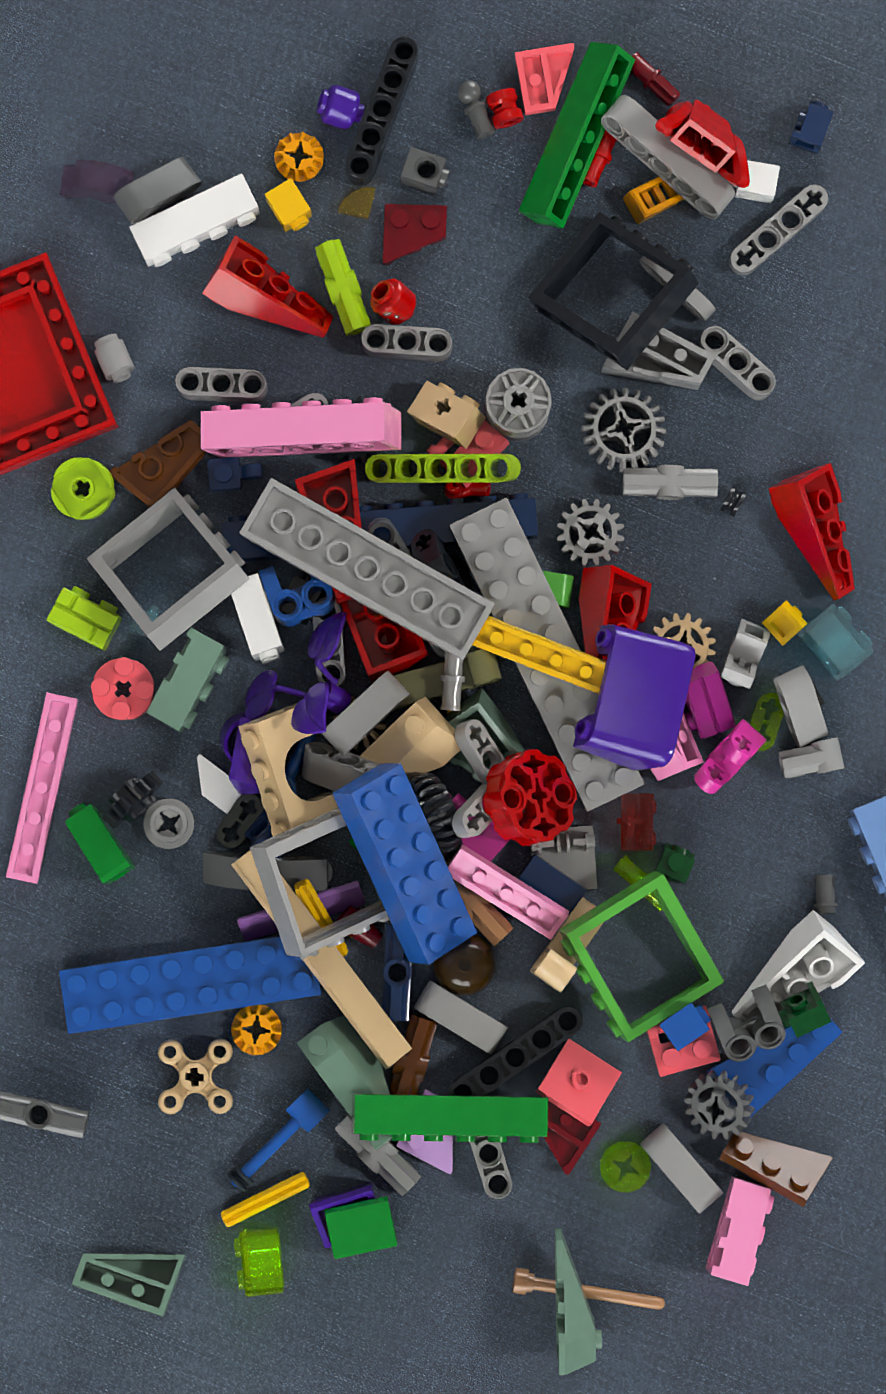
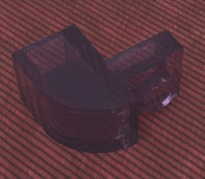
(94, 180)

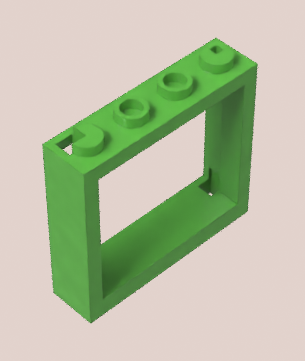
(587, 971)

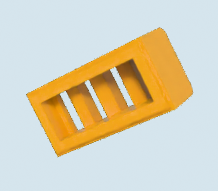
(641, 205)

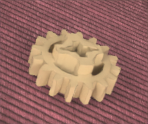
(685, 627)

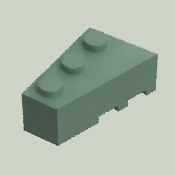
(131, 1279)

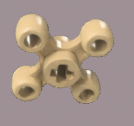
(186, 1086)

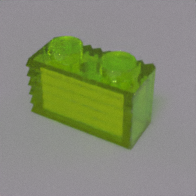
(260, 1261)

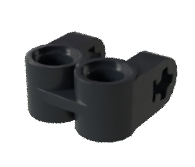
(438, 559)

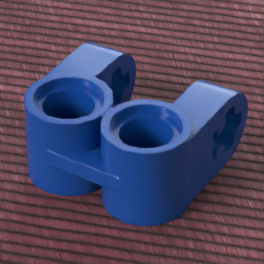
(300, 596)

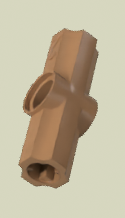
(484, 914)

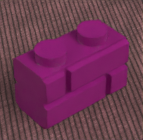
(708, 702)

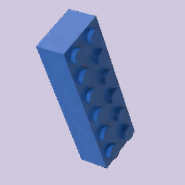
(404, 863)

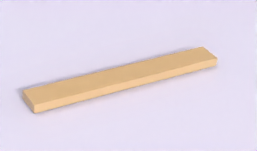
(336, 976)

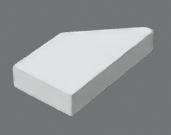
(216, 785)

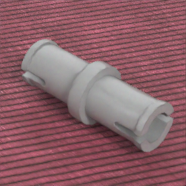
(452, 683)

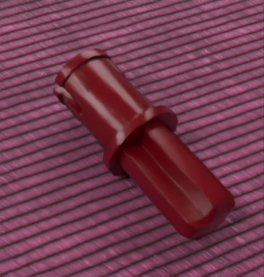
(654, 80)

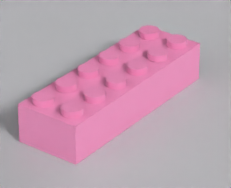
(301, 429)

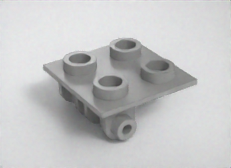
(572, 854)

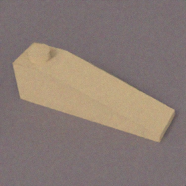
(417, 740)

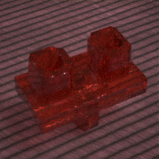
(637, 822)

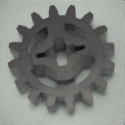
(730, 1099)

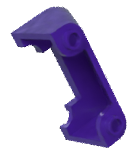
(638, 699)

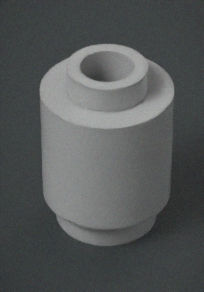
(113, 358)

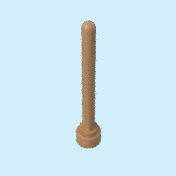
(527, 1282)

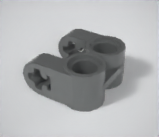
(760, 1029)

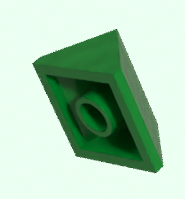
(361, 1227)

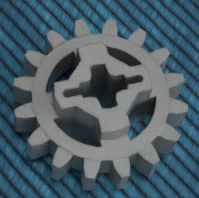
(602, 542)

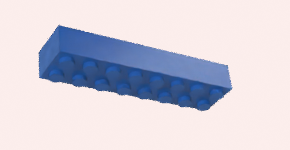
(183, 984)

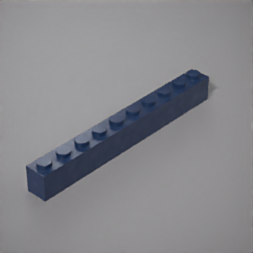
(406, 520)

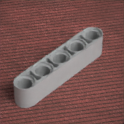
(687, 176)

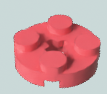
(123, 671)

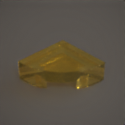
(358, 203)

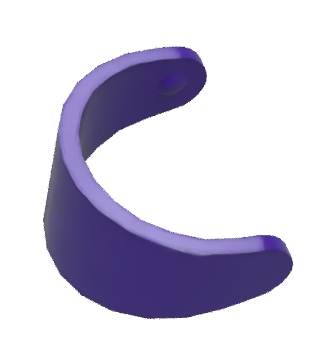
(228, 726)

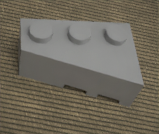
(665, 360)

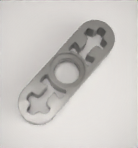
(696, 301)

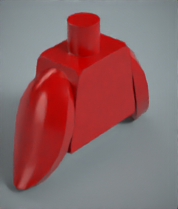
(707, 139)

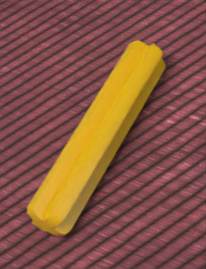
(312, 902)
(265, 1199)

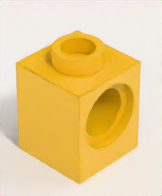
(289, 206)

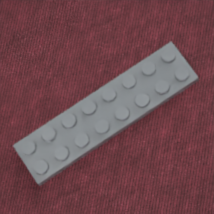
(367, 569)

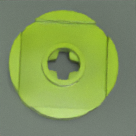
(65, 484)

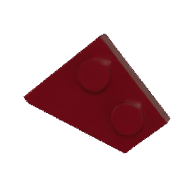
(411, 228)
(567, 1136)

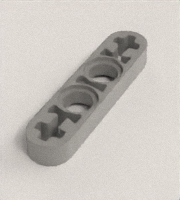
(775, 227)

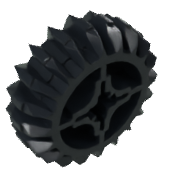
(438, 810)

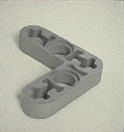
(474, 749)

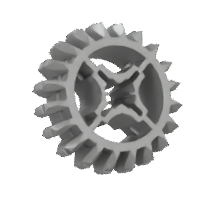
(637, 424)

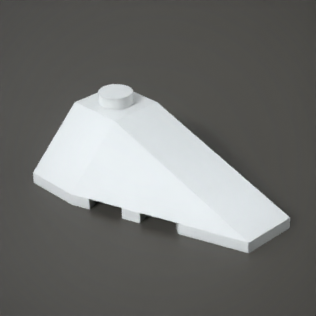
(807, 954)

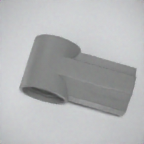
(818, 757)

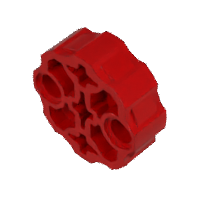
(529, 797)

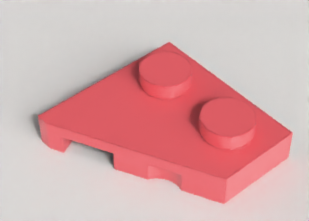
(542, 76)

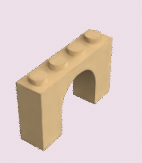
(267, 746)

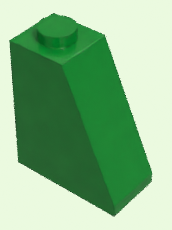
(98, 843)

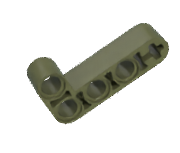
(478, 668)

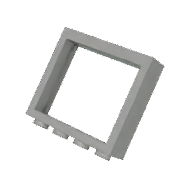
(198, 600)
(331, 935)

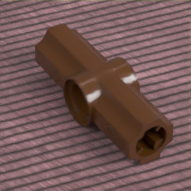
(412, 1066)

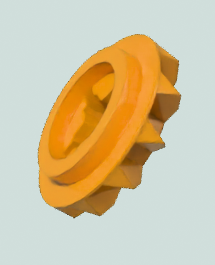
(309, 167)
(268, 1020)

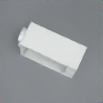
(257, 620)

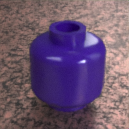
(339, 107)

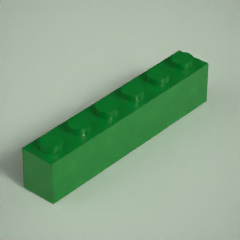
(576, 135)
(449, 1115)

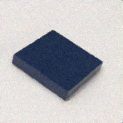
(552, 884)

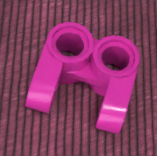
(728, 757)

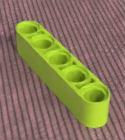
(428, 468)

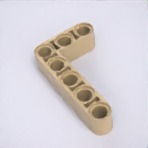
(554, 964)

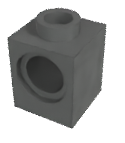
(417, 159)

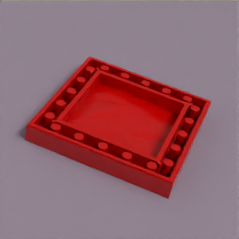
(46, 373)

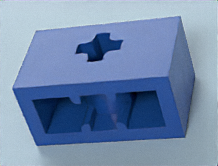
(686, 1025)

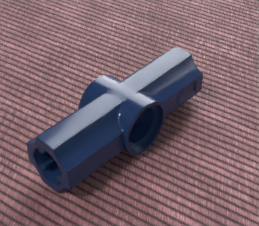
(395, 994)

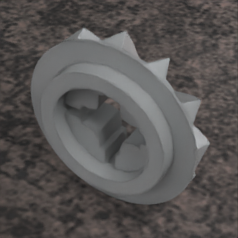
(154, 821)

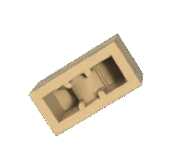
(458, 424)

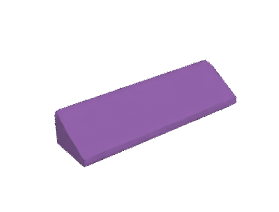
(334, 901)

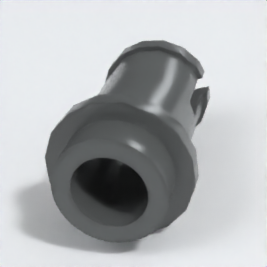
(825, 894)

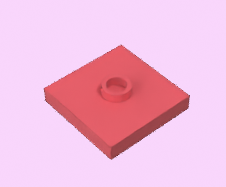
(578, 1082)

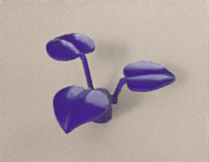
(310, 712)

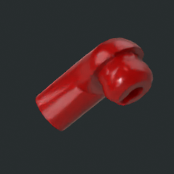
(457, 490)

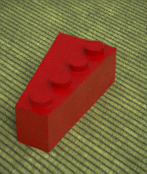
(336, 491)

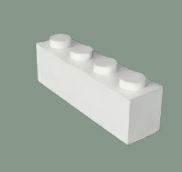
(195, 220)

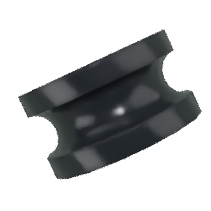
(733, 501)

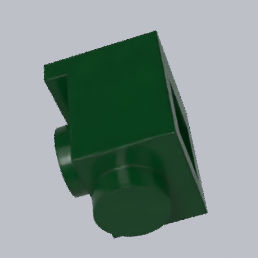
(675, 863)
(804, 1011)

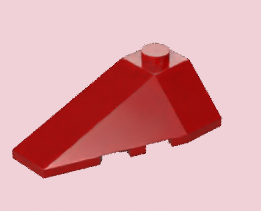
(381, 641)

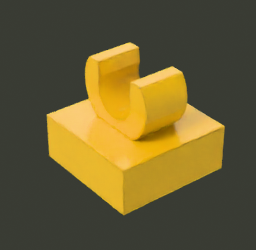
(785, 622)

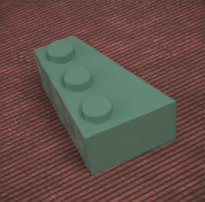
(188, 681)

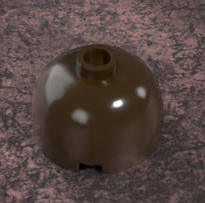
(466, 967)

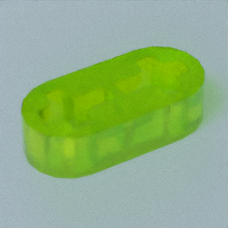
(774, 720)

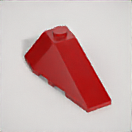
(253, 288)
(811, 517)
(613, 598)

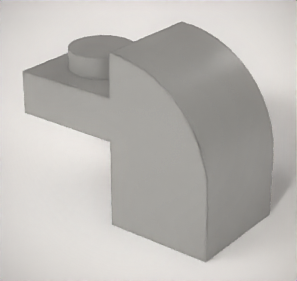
(744, 654)

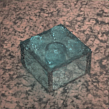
(836, 641)

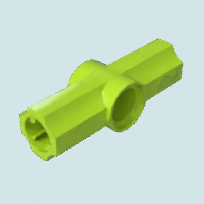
(342, 287)

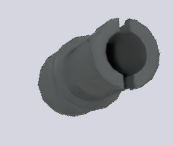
(469, 94)

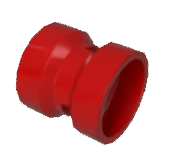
(504, 108)

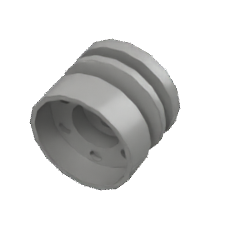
(517, 422)

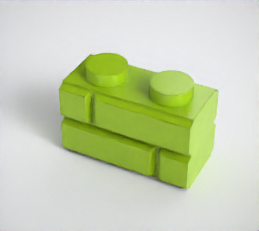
(85, 618)

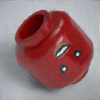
(393, 301)

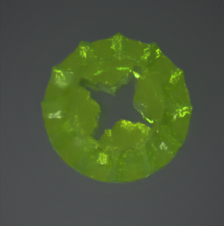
(611, 1172)

